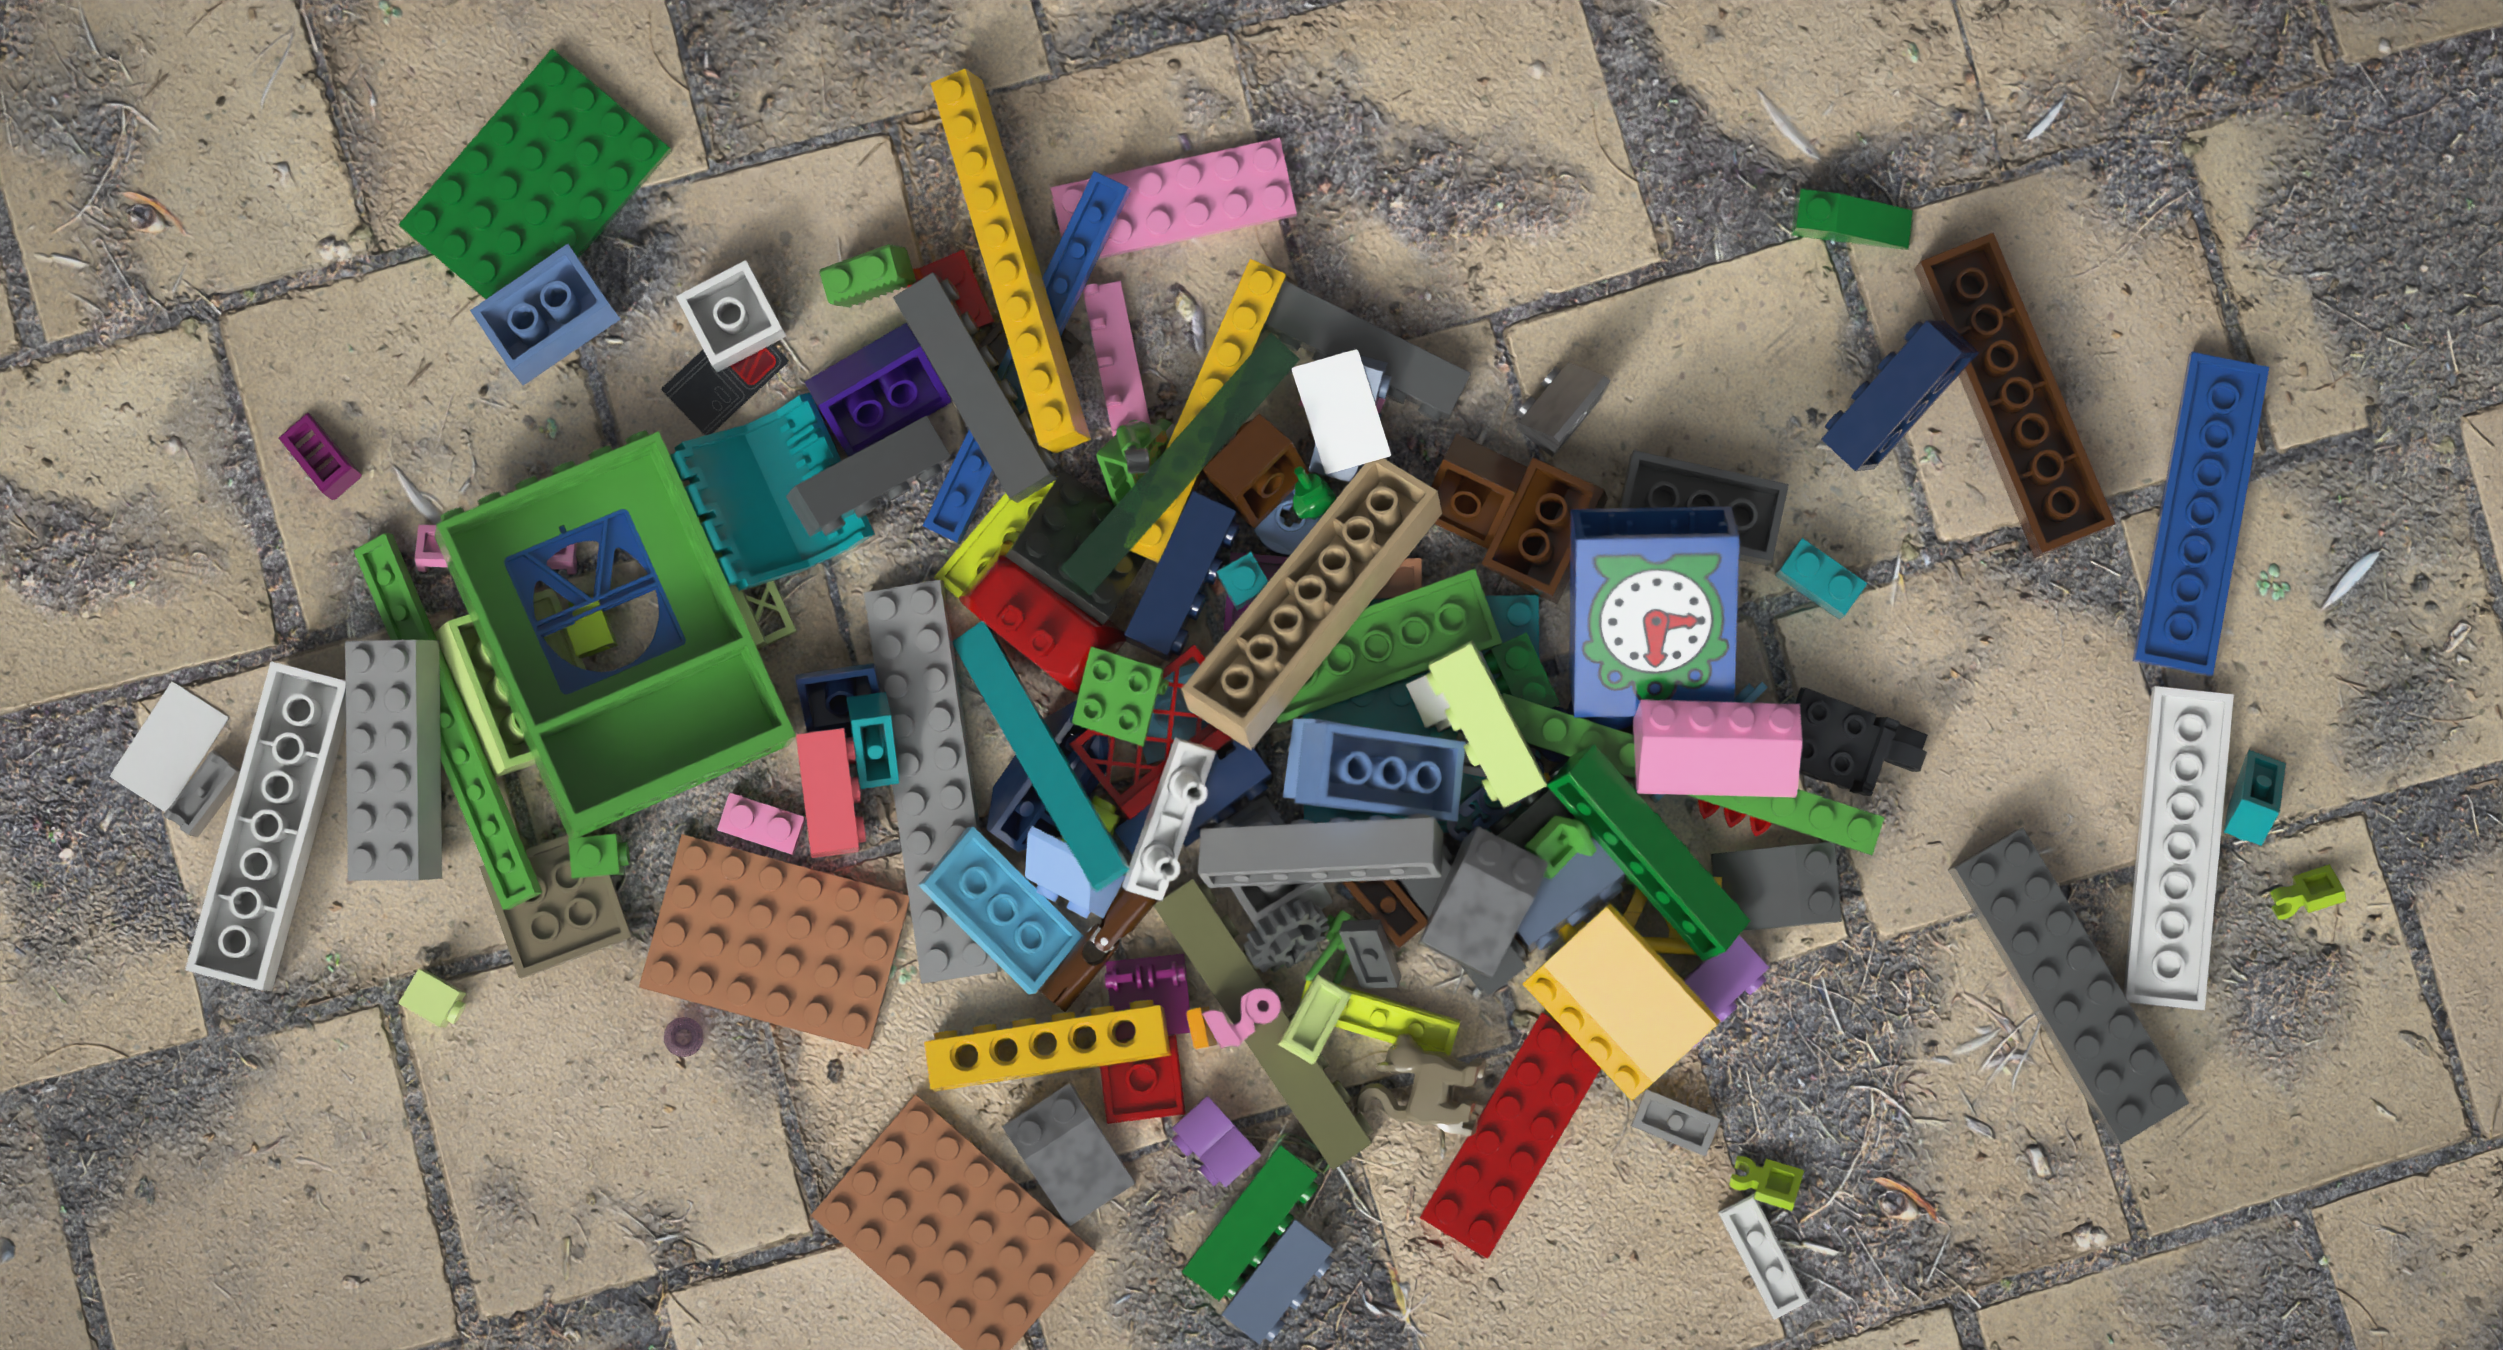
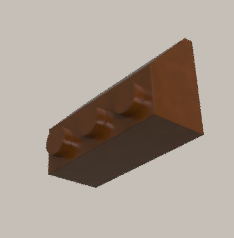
(1536, 530)

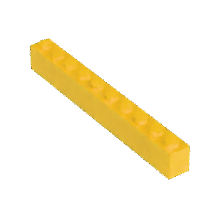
(1010, 261)

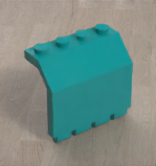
(742, 488)

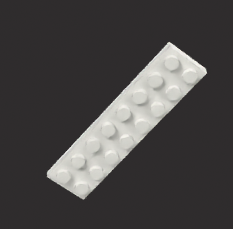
(2178, 848)

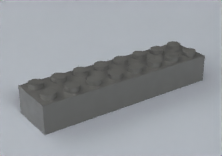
(2068, 986)

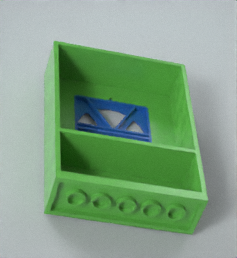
(674, 714)

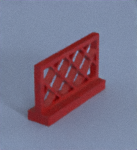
(1143, 789)

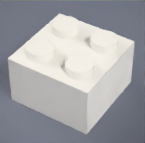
(731, 316)

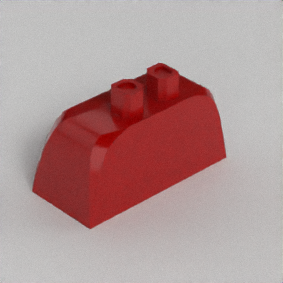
(1038, 619)

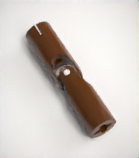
(1074, 972)

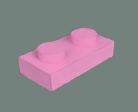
(761, 823)

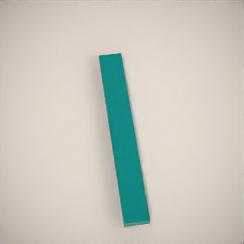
(1041, 756)

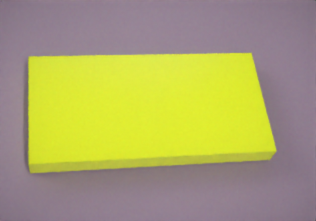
(1001, 524)

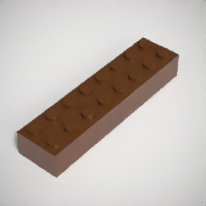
(2016, 397)

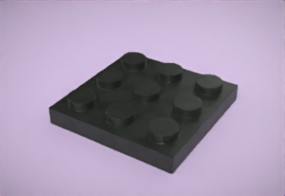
(1056, 531)

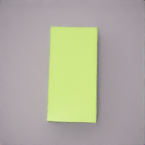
(1314, 1019)

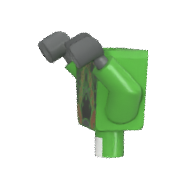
(1132, 454)

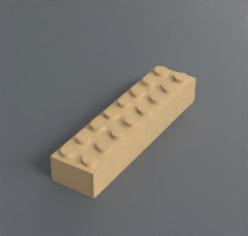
(1312, 601)

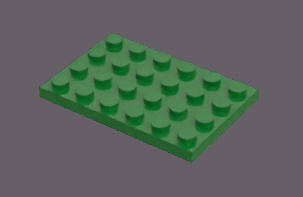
(535, 179)

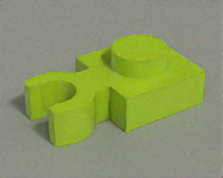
(1774, 1183)

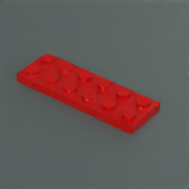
(1512, 1138)

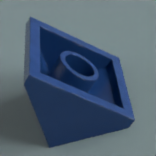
(826, 692)

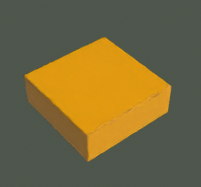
(1199, 1029)

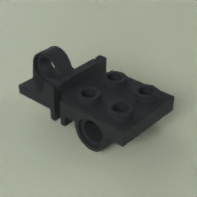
(1851, 744)

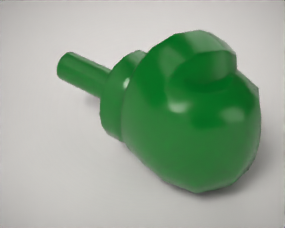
(1311, 495)

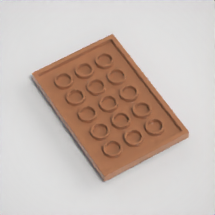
(775, 941)
(952, 1231)

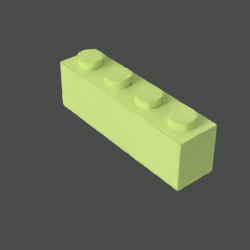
(1487, 724)

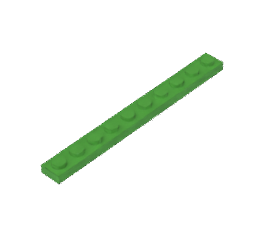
(460, 747)
(1802, 813)

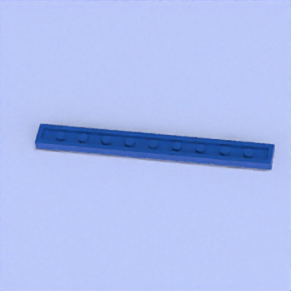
(1064, 284)

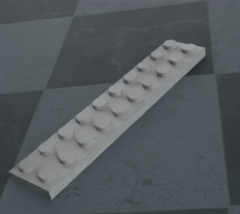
(933, 761)

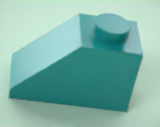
(2255, 798)

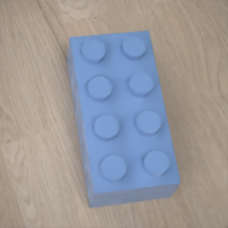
(1379, 771)

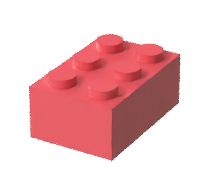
(830, 793)

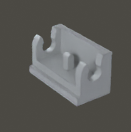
(204, 794)

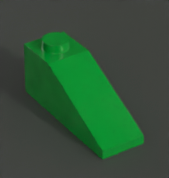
(1850, 220)

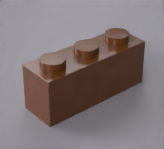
(1391, 905)

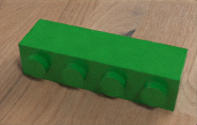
(1250, 1223)

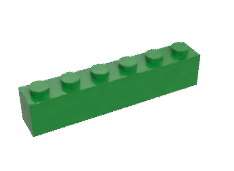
(1649, 853)

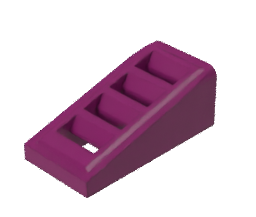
(336, 475)

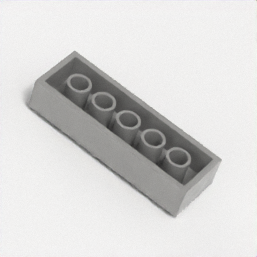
(393, 760)

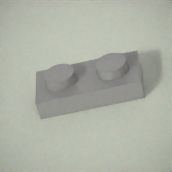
(1675, 1122)

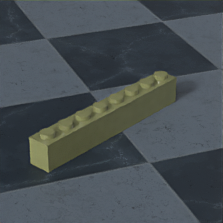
(1230, 976)

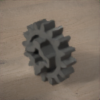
(1286, 936)

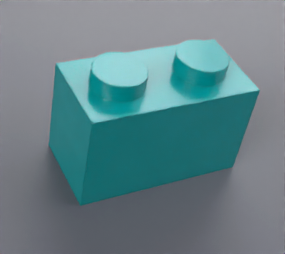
(1821, 579)
(873, 740)

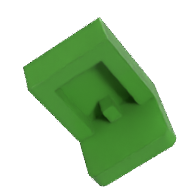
(1560, 842)
(598, 856)

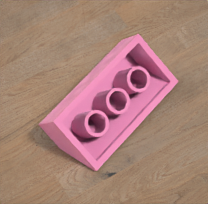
(1717, 748)

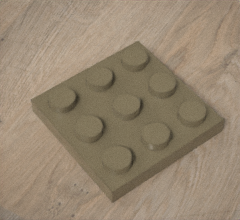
(565, 919)

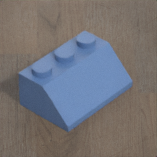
(545, 314)

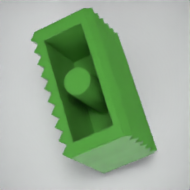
(867, 276)

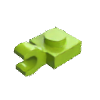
(2310, 889)

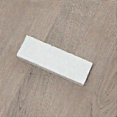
(1763, 1256)

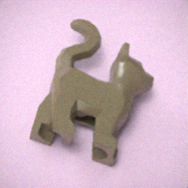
(1432, 1087)

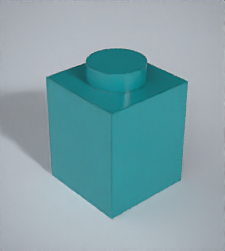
(1242, 580)

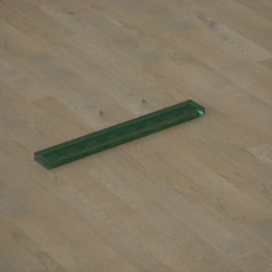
(1179, 464)

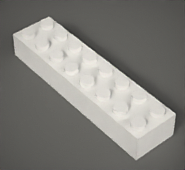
(270, 828)

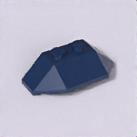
(1014, 799)

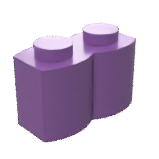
(1215, 1143)

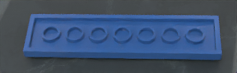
(2201, 514)

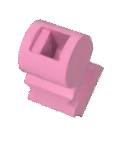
(1256, 1006)

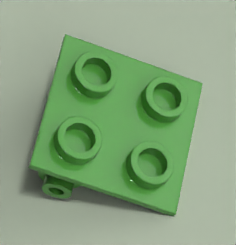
(1118, 696)

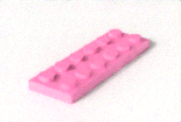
(1192, 197)

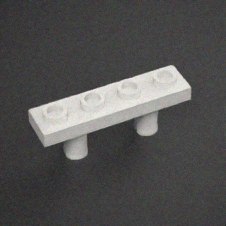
(1169, 819)

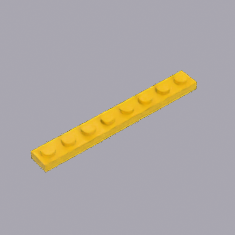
(1229, 350)

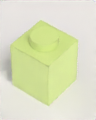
(433, 999)

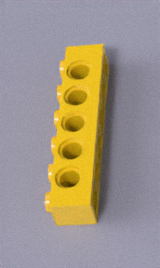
(944, 1051)

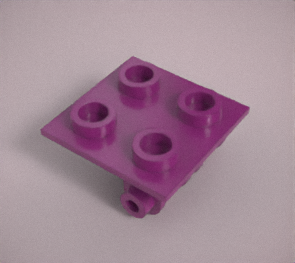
(1153, 979)

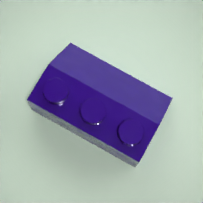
(878, 390)

